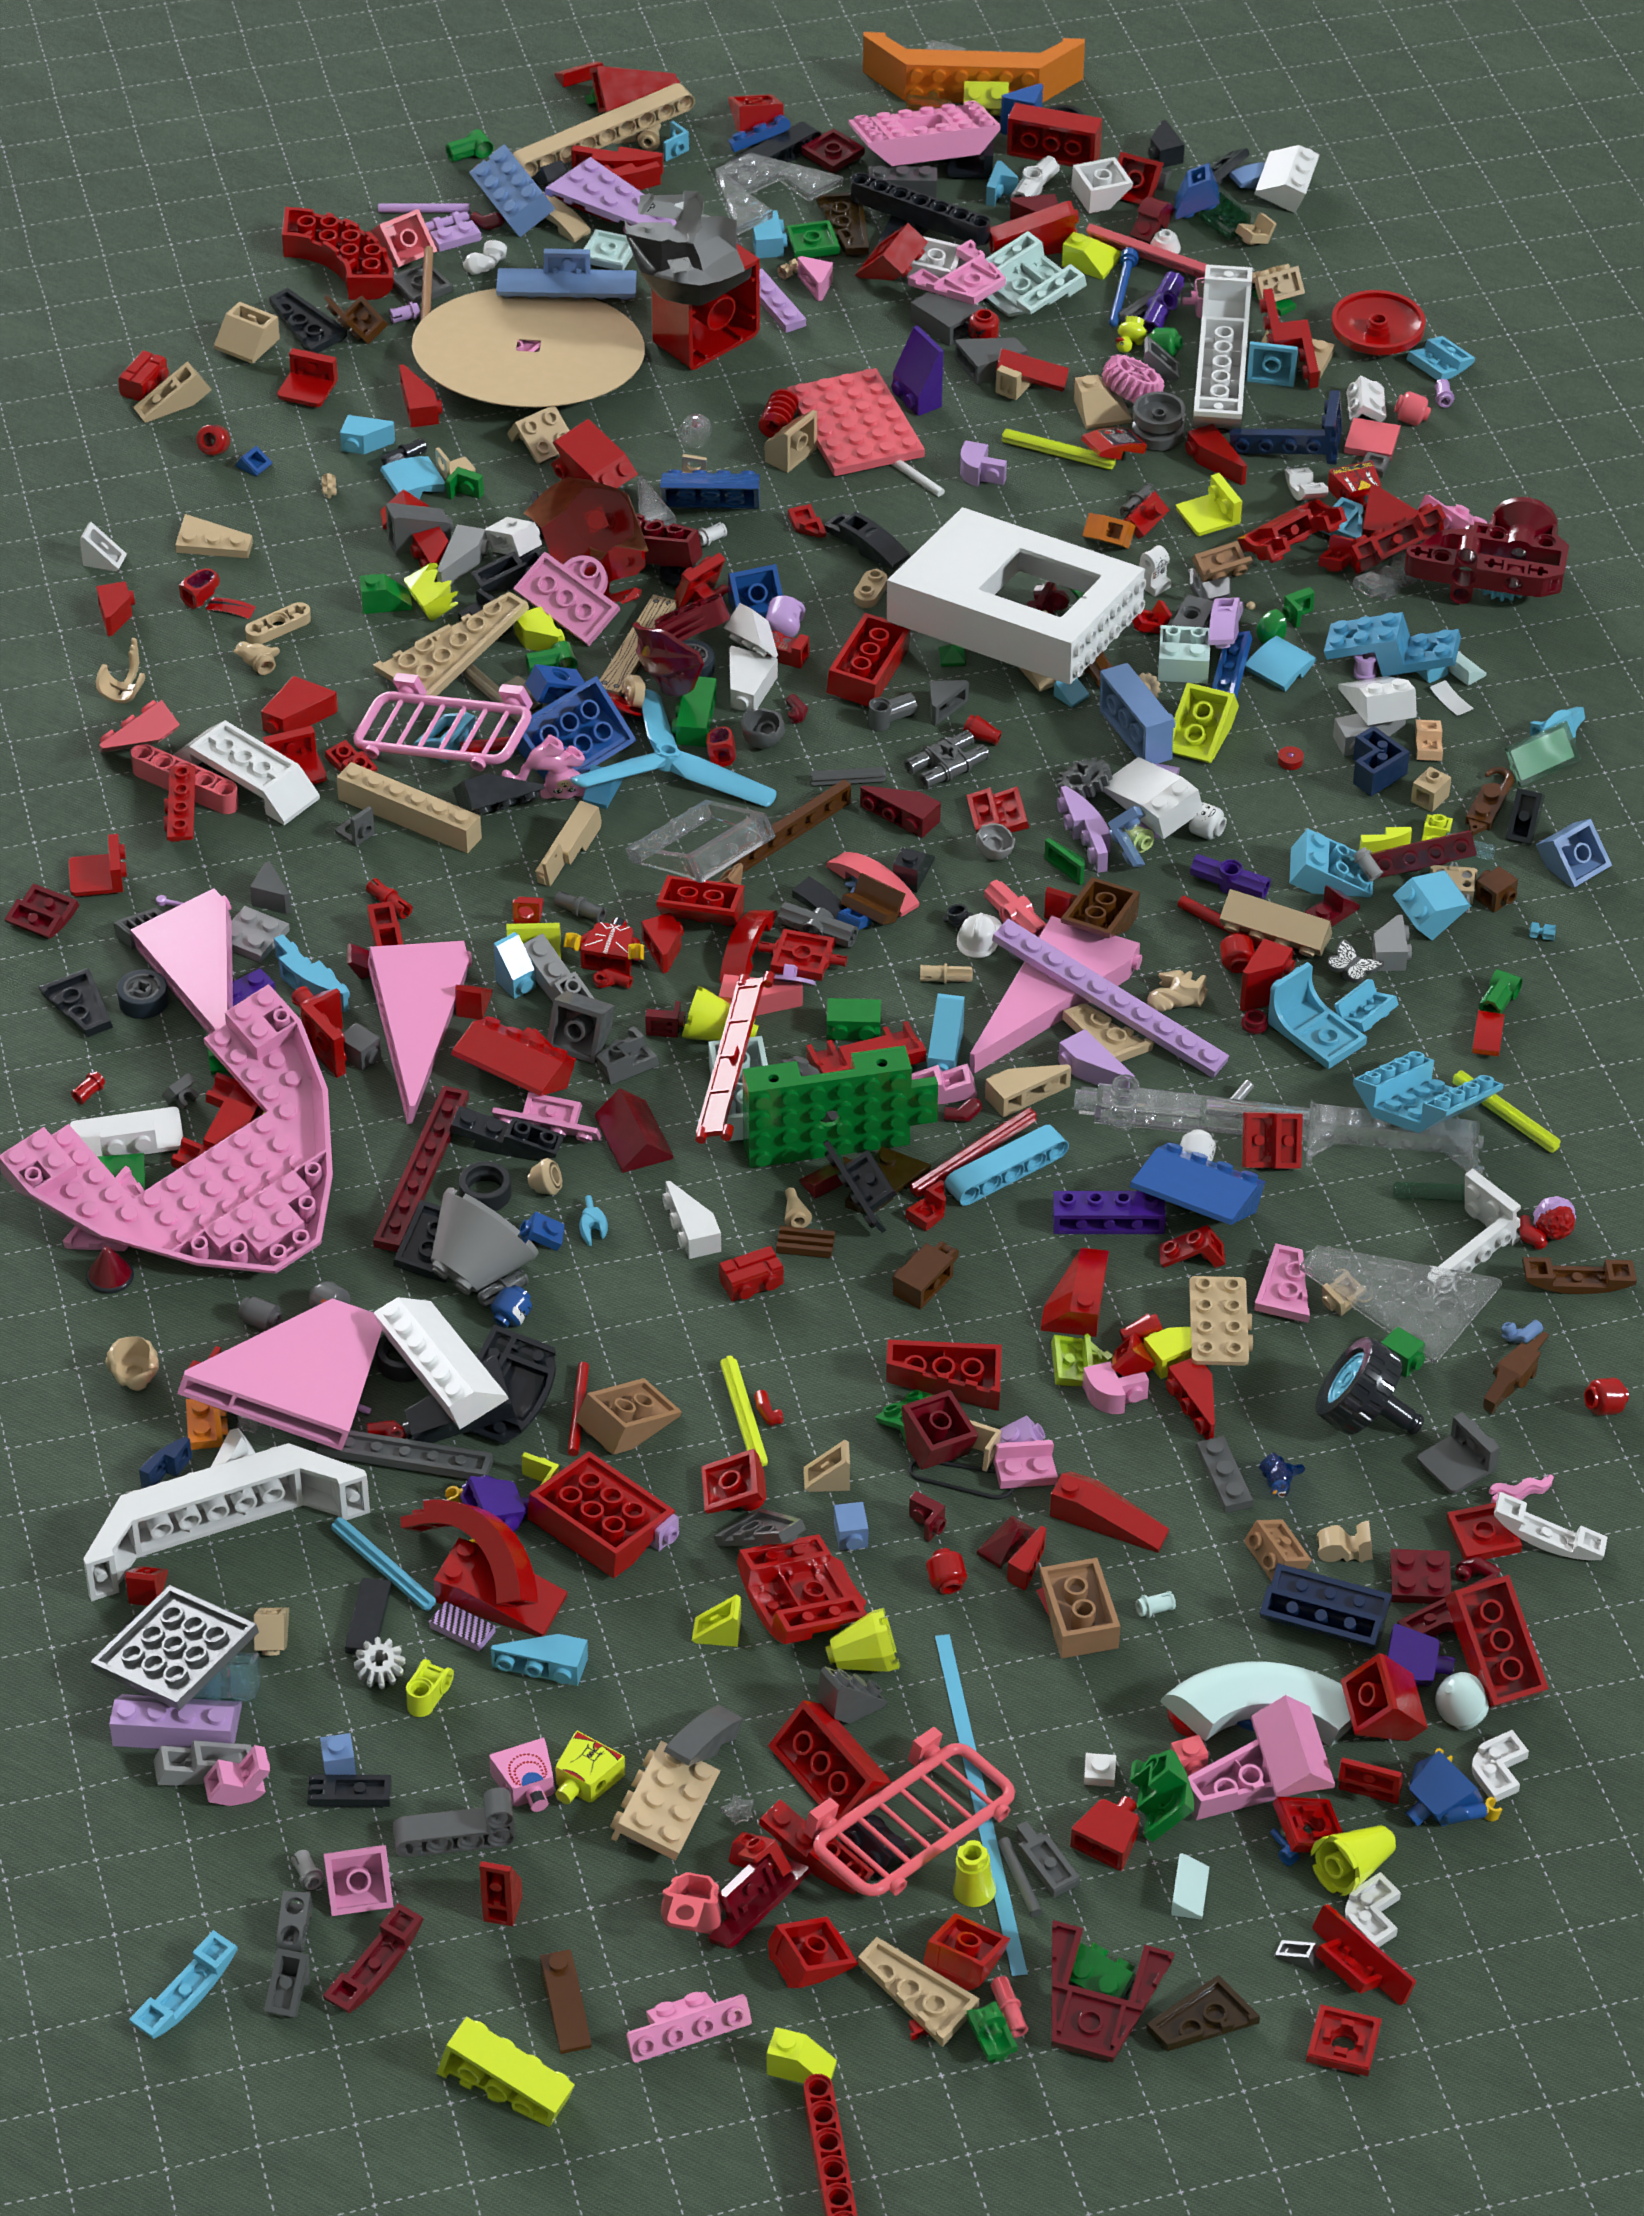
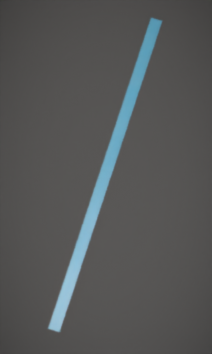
(986, 1830)

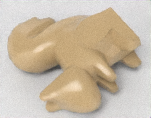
(1179, 991)

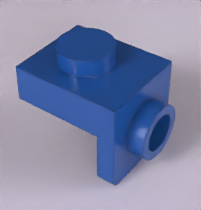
(542, 1230)

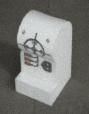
(1155, 570)

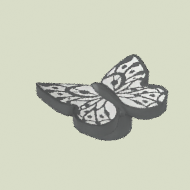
(1352, 967)

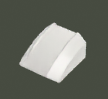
(938, 258)

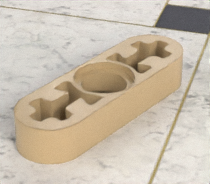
(292, 616)

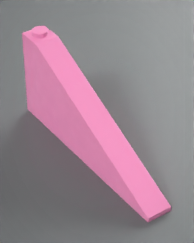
(194, 955)
(1038, 1001)
(415, 1005)

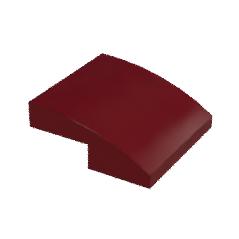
(42, 911)

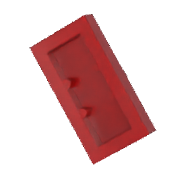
(1147, 514)

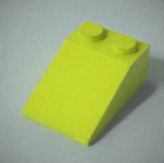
(1203, 722)

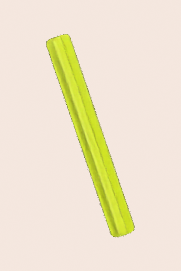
(1056, 448)
(1515, 1117)
(742, 1407)

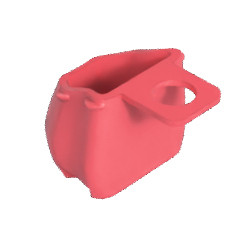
(692, 1903)

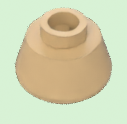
(545, 1177)

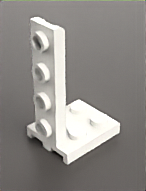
(1493, 1209)

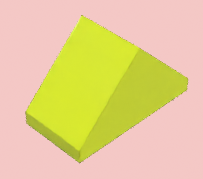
(719, 1624)

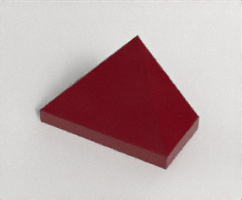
(1005, 1541)

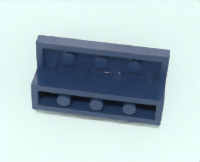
(1326, 1606)

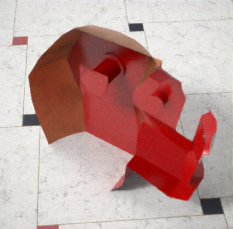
(595, 522)

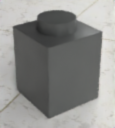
(361, 1046)

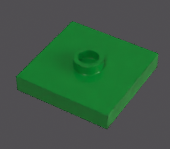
(812, 239)

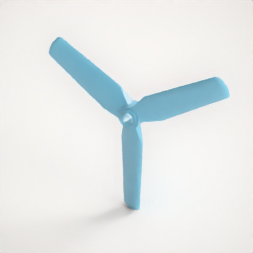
(671, 759)

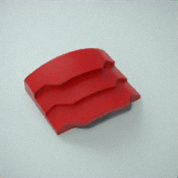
(799, 1588)

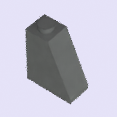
(942, 316)
(981, 356)
(410, 519)

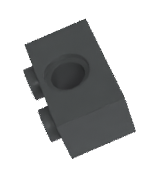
(1193, 612)

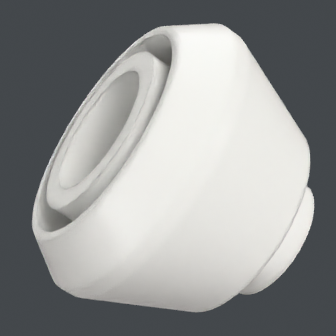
(1166, 240)

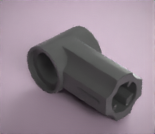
(884, 711)

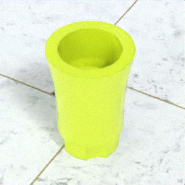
(974, 1879)

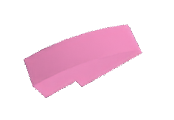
(953, 1084)

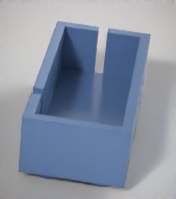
(512, 190)

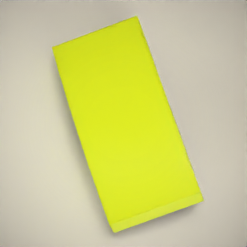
(1436, 826)
(1392, 838)

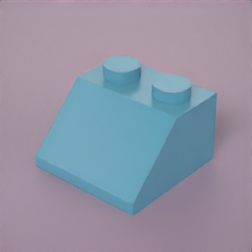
(1432, 902)

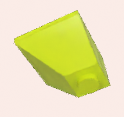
(1089, 255)

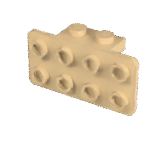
(1219, 1321)

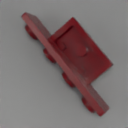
(1425, 853)
(752, 1897)

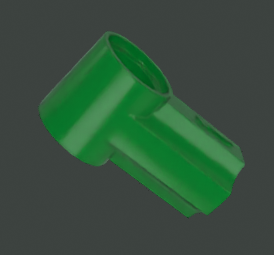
(473, 145)
(559, 655)
(1501, 990)

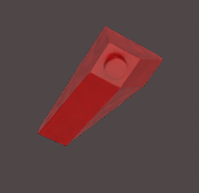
(1078, 1296)
(1102, 1510)

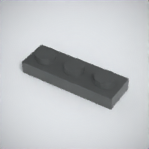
(1224, 1474)

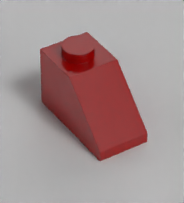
(115, 605)
(662, 939)

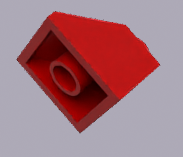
(1267, 965)

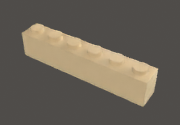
(409, 807)

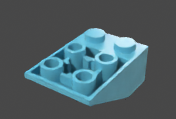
(1324, 862)

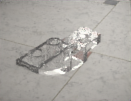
(1385, 580)

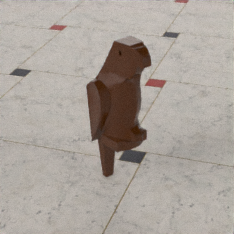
(1514, 1372)

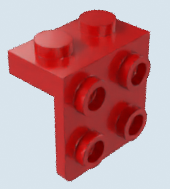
(309, 379)
(301, 748)
(99, 872)

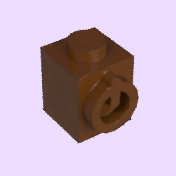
(1496, 888)

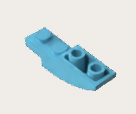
(301, 972)

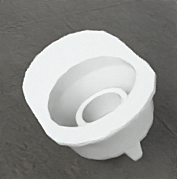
(976, 935)

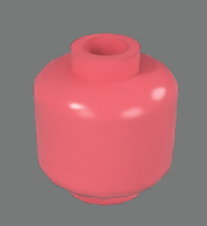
(1412, 408)

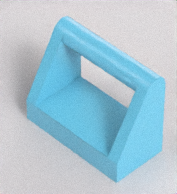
(460, 734)

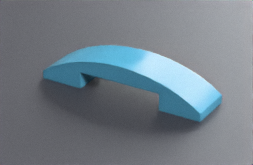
(187, 1989)

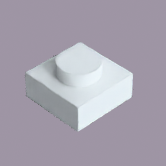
(1100, 1770)

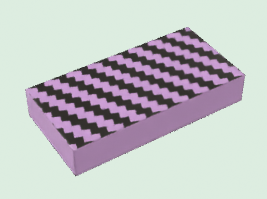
(462, 1626)

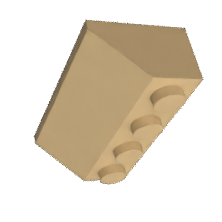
(1275, 923)

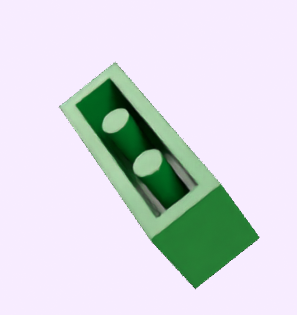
(695, 713)

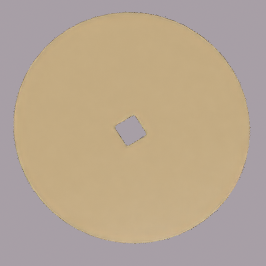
(581, 354)

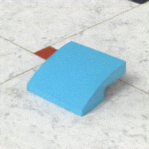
(1441, 358)
(413, 475)
(1280, 663)

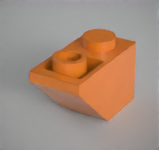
(1109, 530)

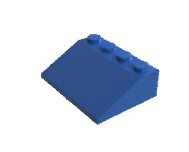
(710, 489)
(579, 719)
(1199, 1184)

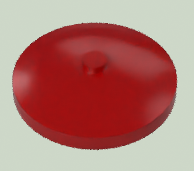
(1378, 322)

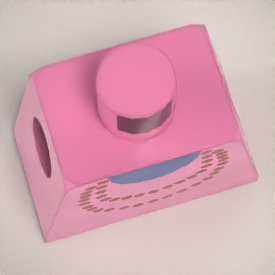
(525, 1773)

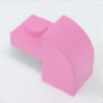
(1111, 1393)
(238, 1782)

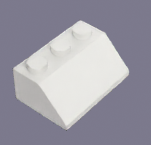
(1287, 176)

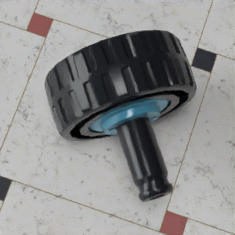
(1362, 1387)

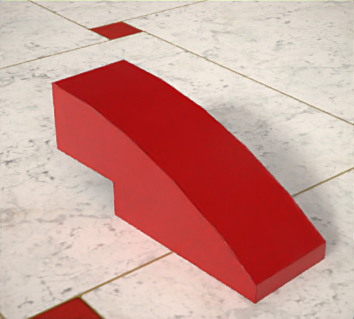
(384, 924)

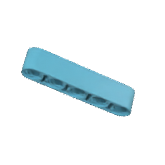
(1006, 1165)

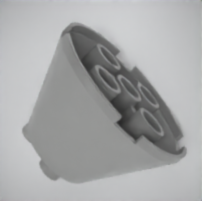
(476, 1244)

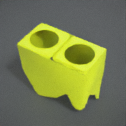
(432, 597)

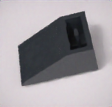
(494, 791)

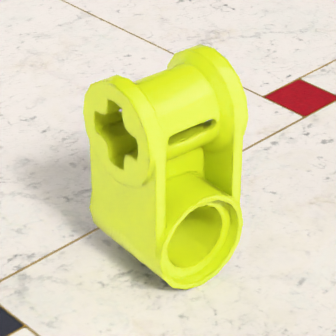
(427, 1688)

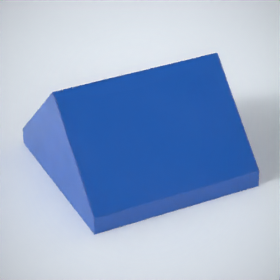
(1029, 96)
(754, 588)

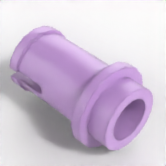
(406, 312)
(1444, 396)

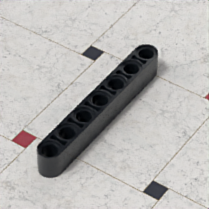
(919, 208)

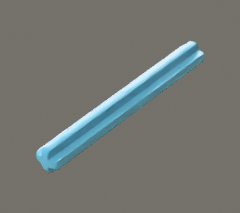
(383, 1564)

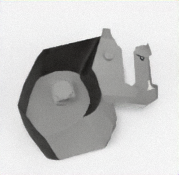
(689, 259)

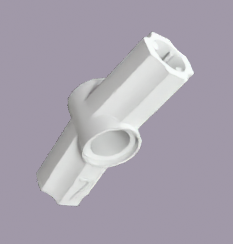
(1035, 177)

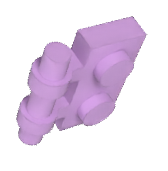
(453, 236)

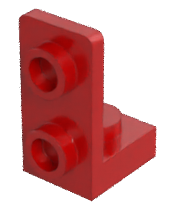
(1192, 1243)

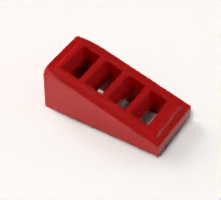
(1024, 1562)

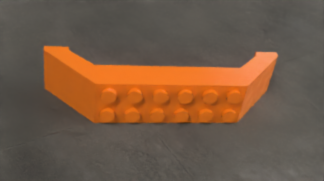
(944, 71)

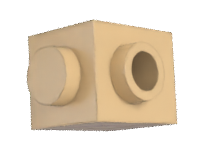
(1431, 789)

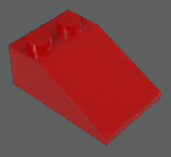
(753, 110)
(894, 255)
(594, 456)

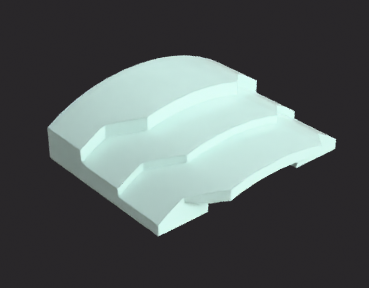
(1031, 277)

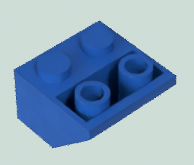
(1197, 192)

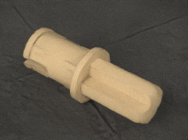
(946, 973)

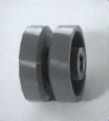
(1159, 420)

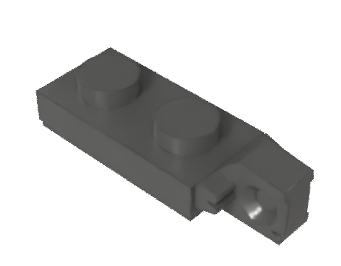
(1046, 1860)

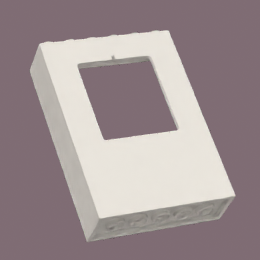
(953, 584)

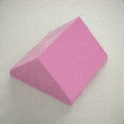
(358, 1880)

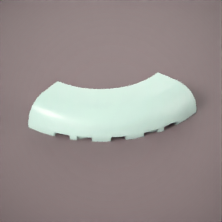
(1239, 1690)

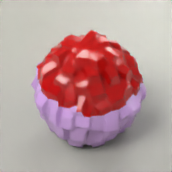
(1555, 1217)

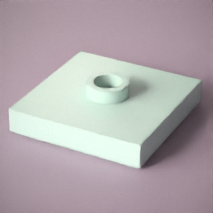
(609, 250)

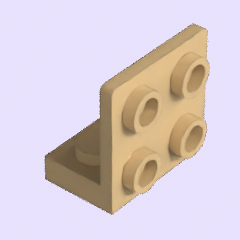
(1283, 279)
(539, 432)

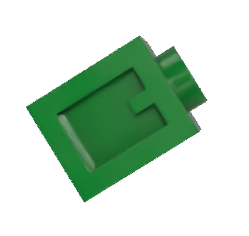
(464, 482)

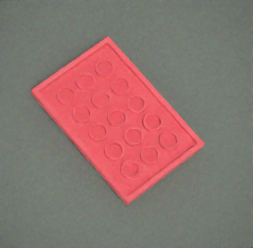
(858, 422)

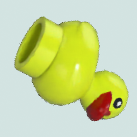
(1130, 331)

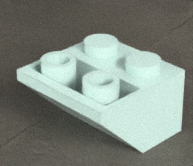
(1184, 654)

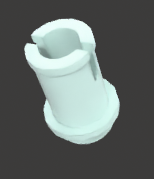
(1154, 1604)

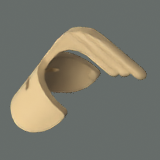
(111, 688)

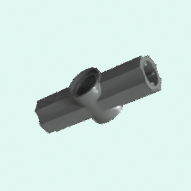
(817, 922)

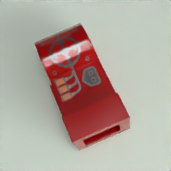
(791, 650)

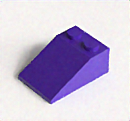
(919, 373)

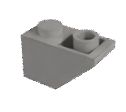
(1391, 945)

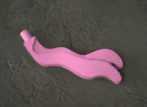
(1523, 1489)

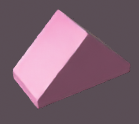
(815, 275)

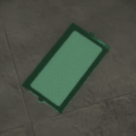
(1542, 753)

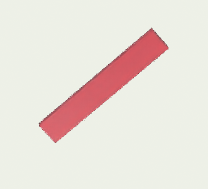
(1148, 251)

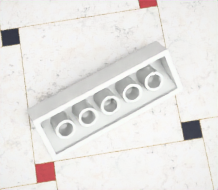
(440, 1359)

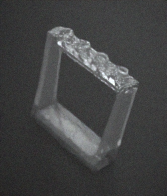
(749, 832)

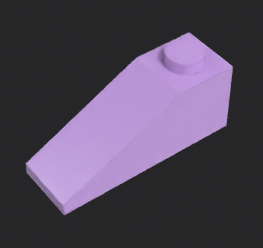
(1090, 1059)

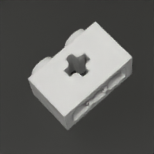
(513, 535)

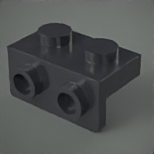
(873, 1847)

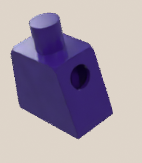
(1418, 1654)

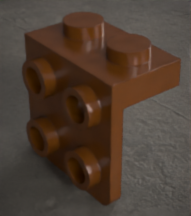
(360, 316)

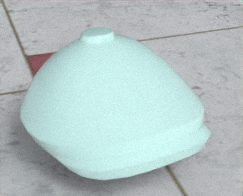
(1462, 1700)

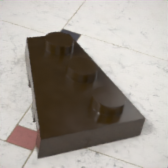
(899, 1170)

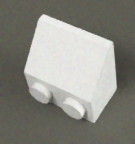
(1100, 184)

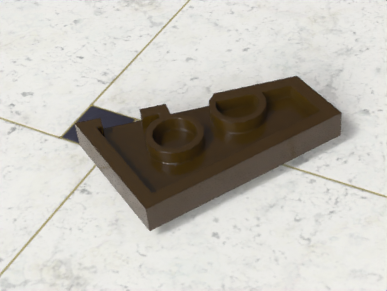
(1202, 2015)

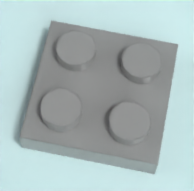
(255, 933)

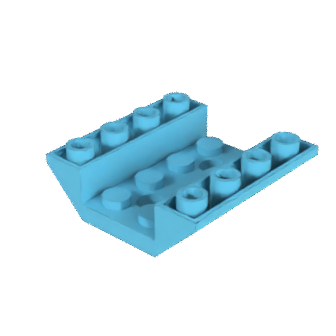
(1410, 1098)

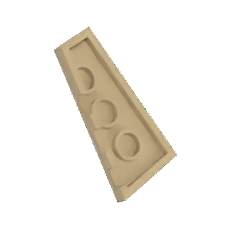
(921, 1992)

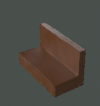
(874, 900)

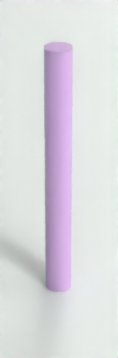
(424, 208)

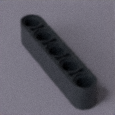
(786, 145)

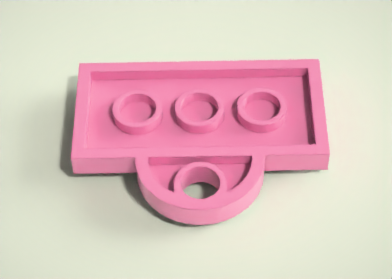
(569, 595)

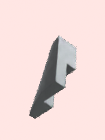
(626, 1057)

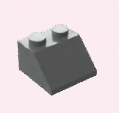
(580, 1025)

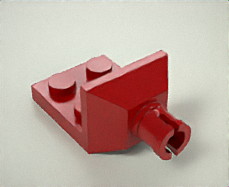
(323, 1025)

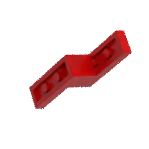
(1290, 334)

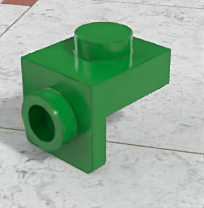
(1298, 604)

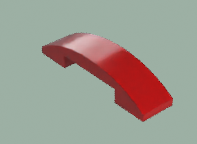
(744, 941)

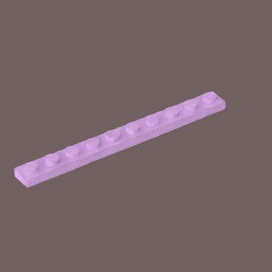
(1110, 998)

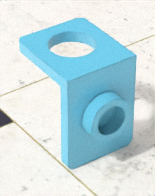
(677, 143)

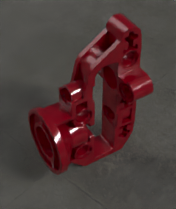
(1509, 555)

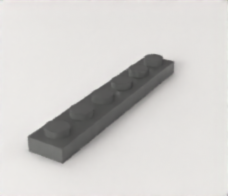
(411, 1455)

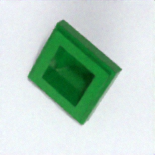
(951, 655)

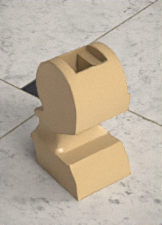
(1337, 1544)

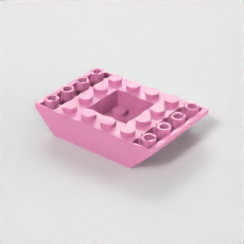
(927, 133)

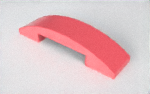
(854, 864)

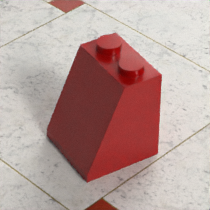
(1384, 1700)

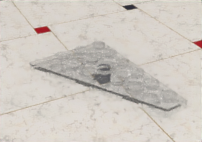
(1416, 1297)

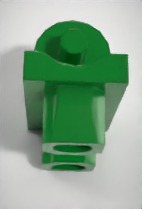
(992, 2032)

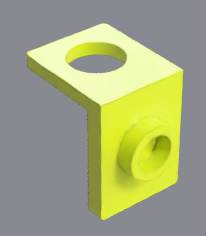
(538, 1468)

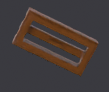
(803, 1240)

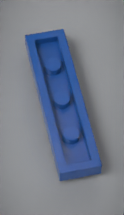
(1232, 664)

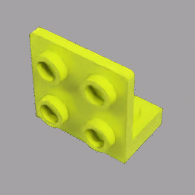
(1213, 511)

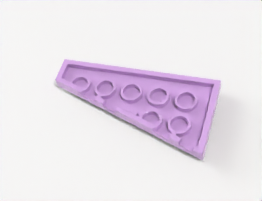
(601, 193)

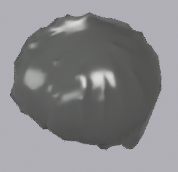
(762, 728)

